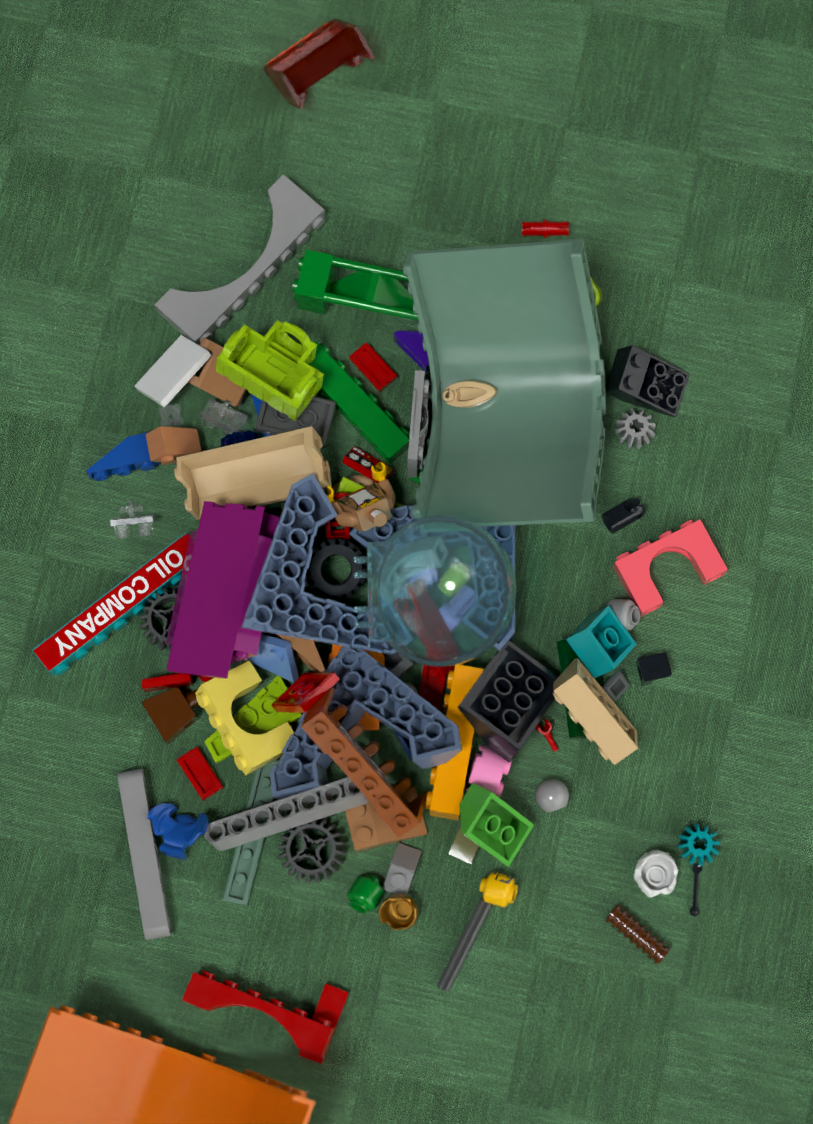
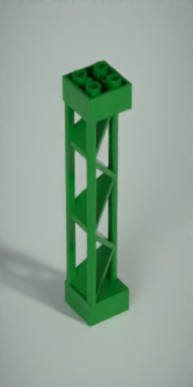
(369, 288)

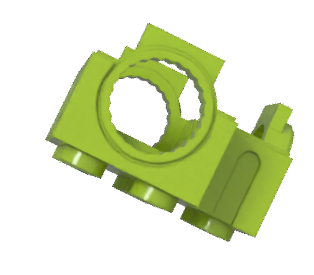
(273, 366)

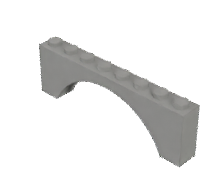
(202, 312)

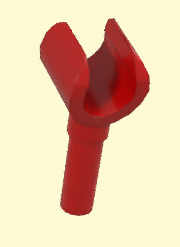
(546, 732)

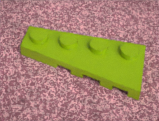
(255, 718)

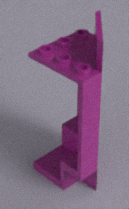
(217, 588)

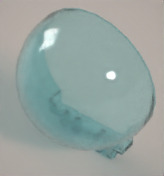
(438, 591)

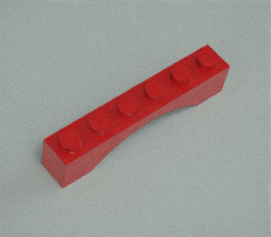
(211, 995)

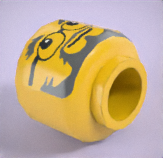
(498, 889)

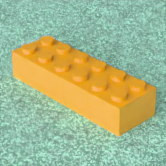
(451, 777)

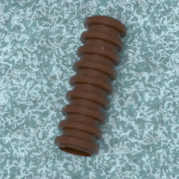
(637, 934)

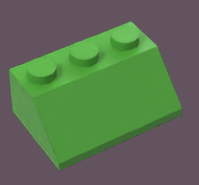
(493, 824)

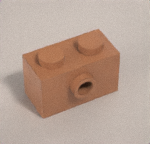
(172, 442)

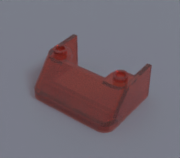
(315, 57)

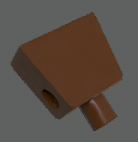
(171, 712)

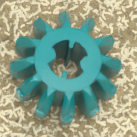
(698, 853)

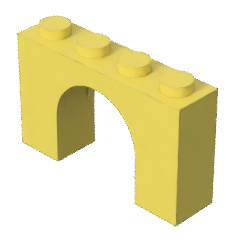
(248, 749)

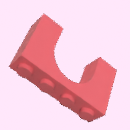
(689, 541)

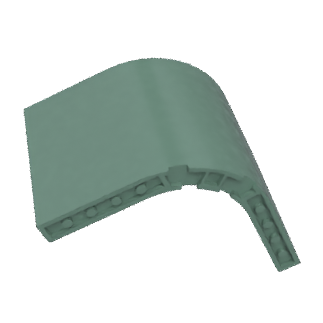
(533, 332)

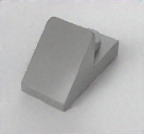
(402, 869)

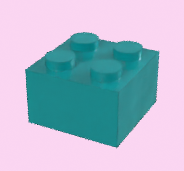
(601, 642)

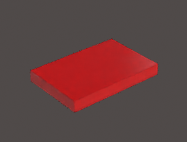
(304, 692)

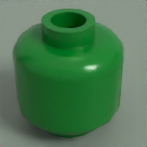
(365, 894)

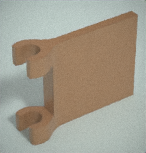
(213, 382)

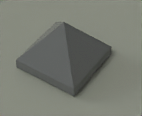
(615, 685)

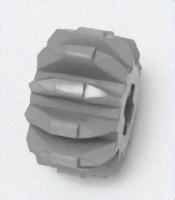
(628, 434)

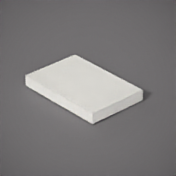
(172, 370)

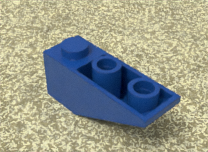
(123, 459)

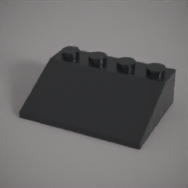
(508, 700)

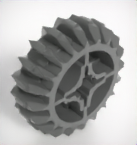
(153, 611)
(321, 843)

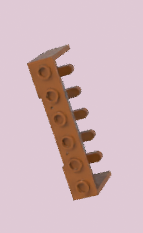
(356, 764)

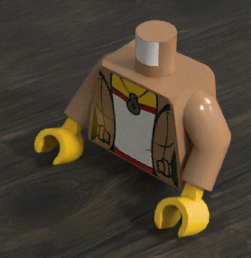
(366, 506)

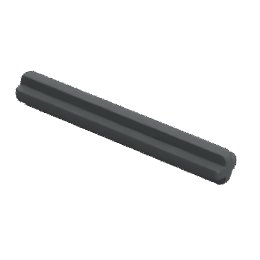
(464, 945)

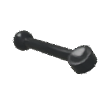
(696, 869)

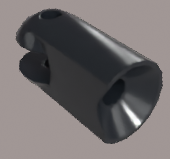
(623, 514)

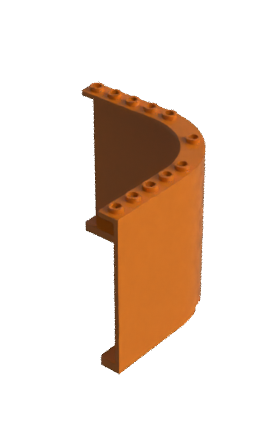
(117, 1077)

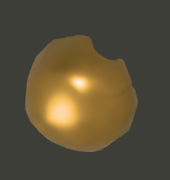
(398, 911)

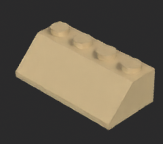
(595, 712)

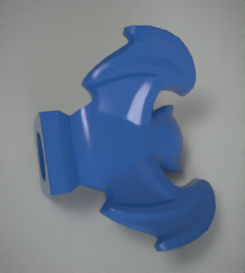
(176, 833)

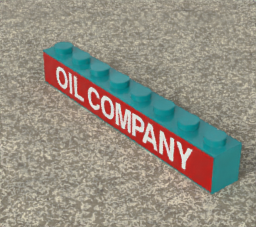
(113, 609)

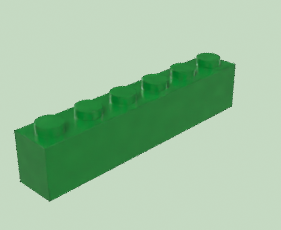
(360, 408)

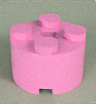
(488, 770)

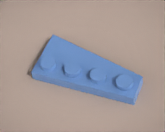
(276, 657)

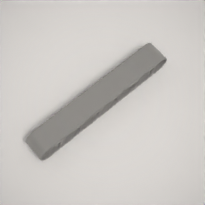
(276, 810)
(144, 854)

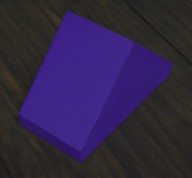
(412, 344)

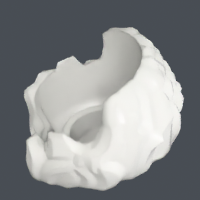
(656, 873)

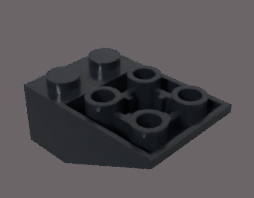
(646, 381)

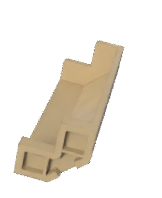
(252, 470)

